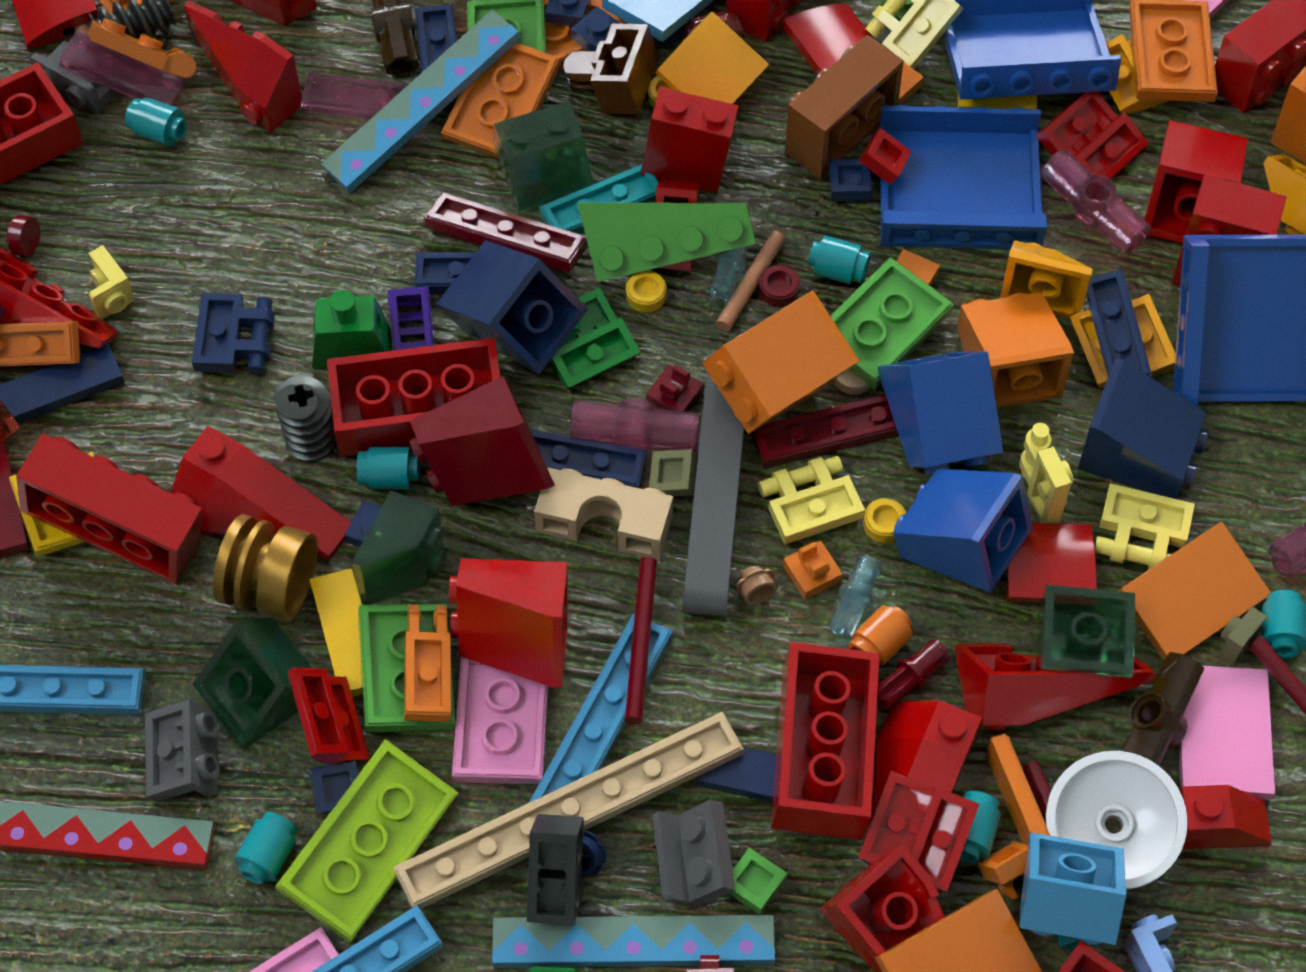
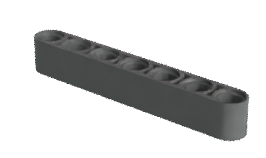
(713, 507)

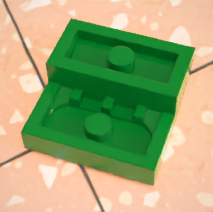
(594, 344)

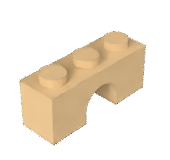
(641, 513)

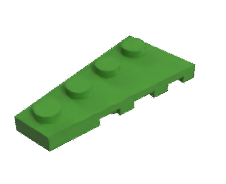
(647, 236)

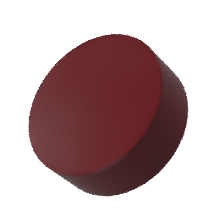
(23, 235)
(779, 286)

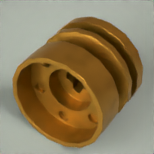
(265, 567)

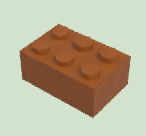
(842, 105)

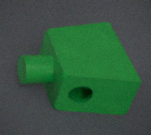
(348, 327)

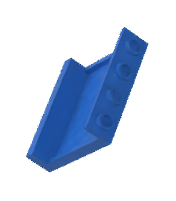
(1029, 49)
(965, 180)
(1242, 319)

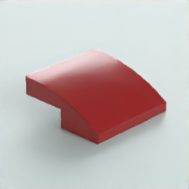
(45, 20)
(824, 33)
(1093, 135)
(1052, 557)
(328, 716)
(926, 821)

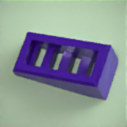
(409, 299)

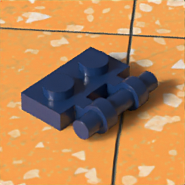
(219, 333)

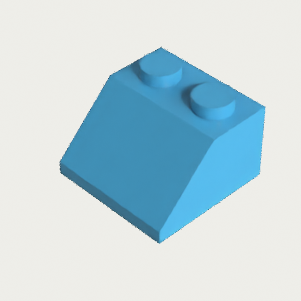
(1073, 889)

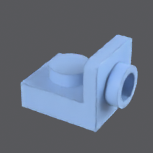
(1144, 947)

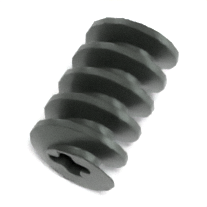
(140, 18)
(305, 418)

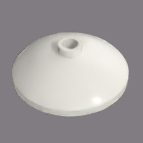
(1133, 793)

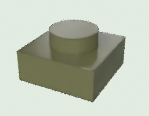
(674, 472)
(1240, 634)

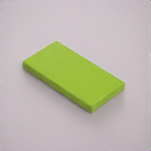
(365, 835)

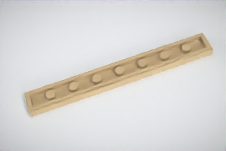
(594, 797)

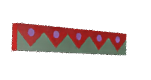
(105, 835)

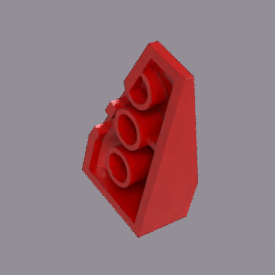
(252, 67)
(34, 302)
(235, 481)
(1016, 691)
(925, 744)
(884, 905)

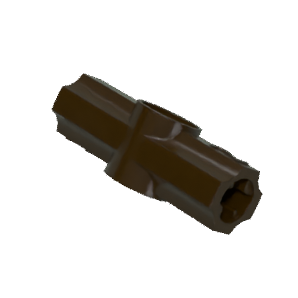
(395, 33)
(1159, 713)

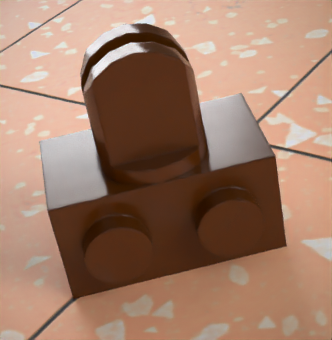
(618, 68)

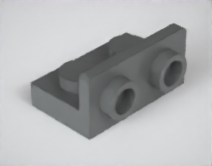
(76, 88)
(181, 751)
(694, 855)

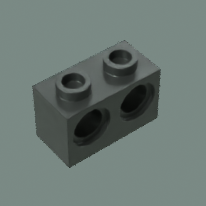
(555, 869)

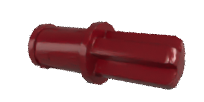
(912, 673)

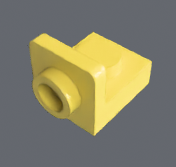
(112, 284)

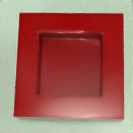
(885, 156)

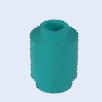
(156, 121)
(839, 260)
(387, 468)
(1285, 623)
(983, 829)
(266, 848)

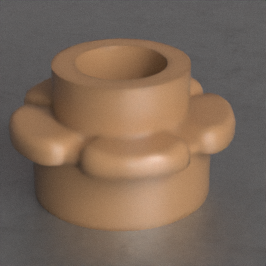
(756, 585)

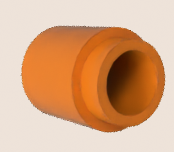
(883, 633)

